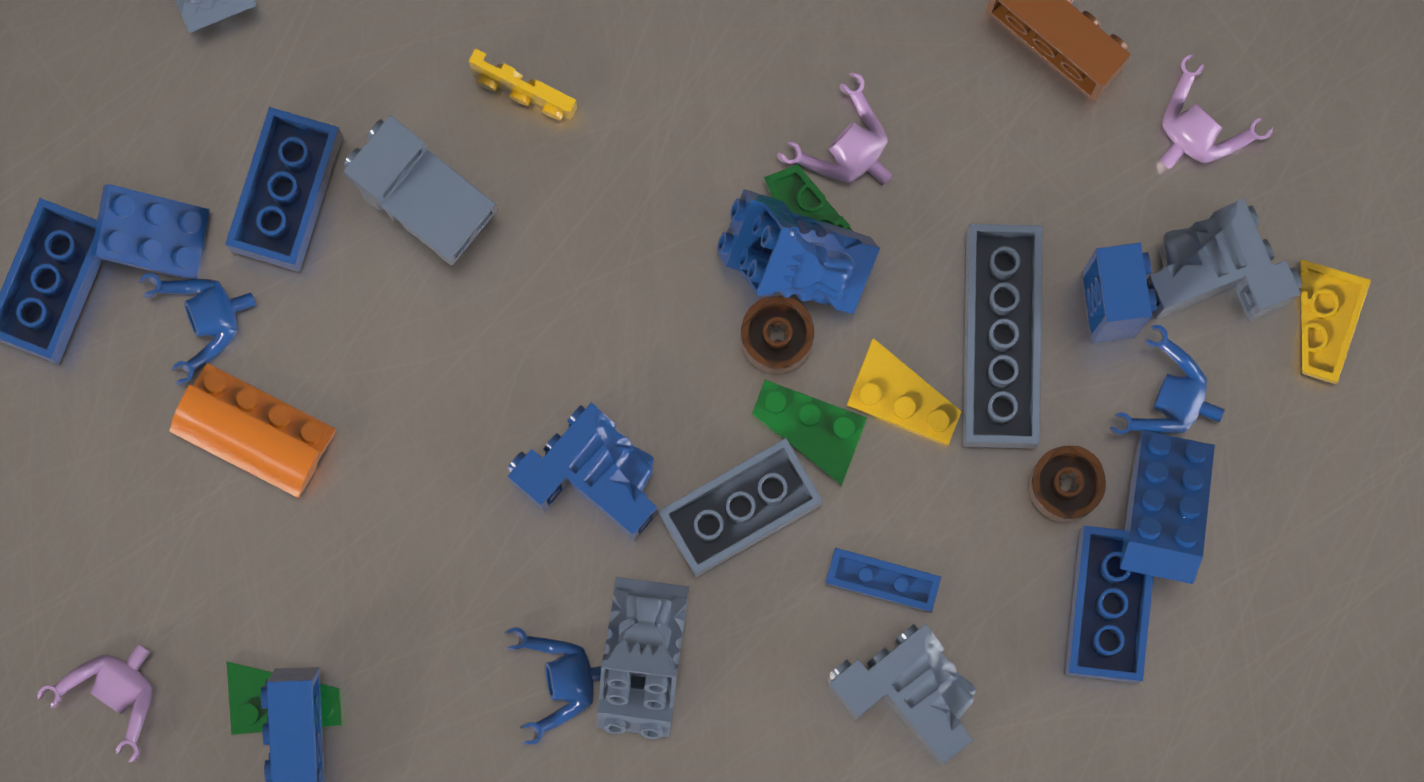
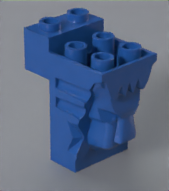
(796, 253)
(596, 465)

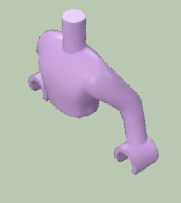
(1196, 130)
(854, 148)
(117, 686)

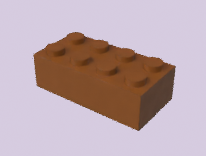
(1066, 40)

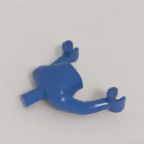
(208, 314)
(1179, 397)
(567, 679)

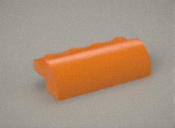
(251, 429)

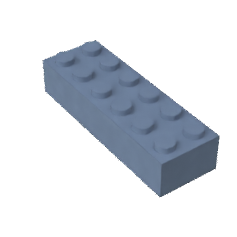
(1002, 336)

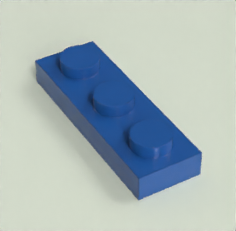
(883, 580)

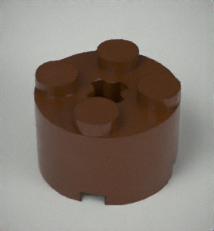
(774, 314)
(1088, 481)

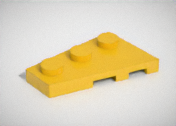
(503, 76)
(1328, 318)
(901, 397)

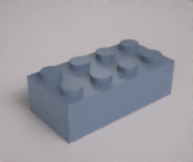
(740, 507)

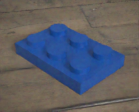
(149, 232)

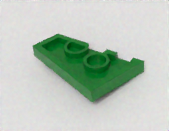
(802, 196)
(812, 427)
(245, 700)

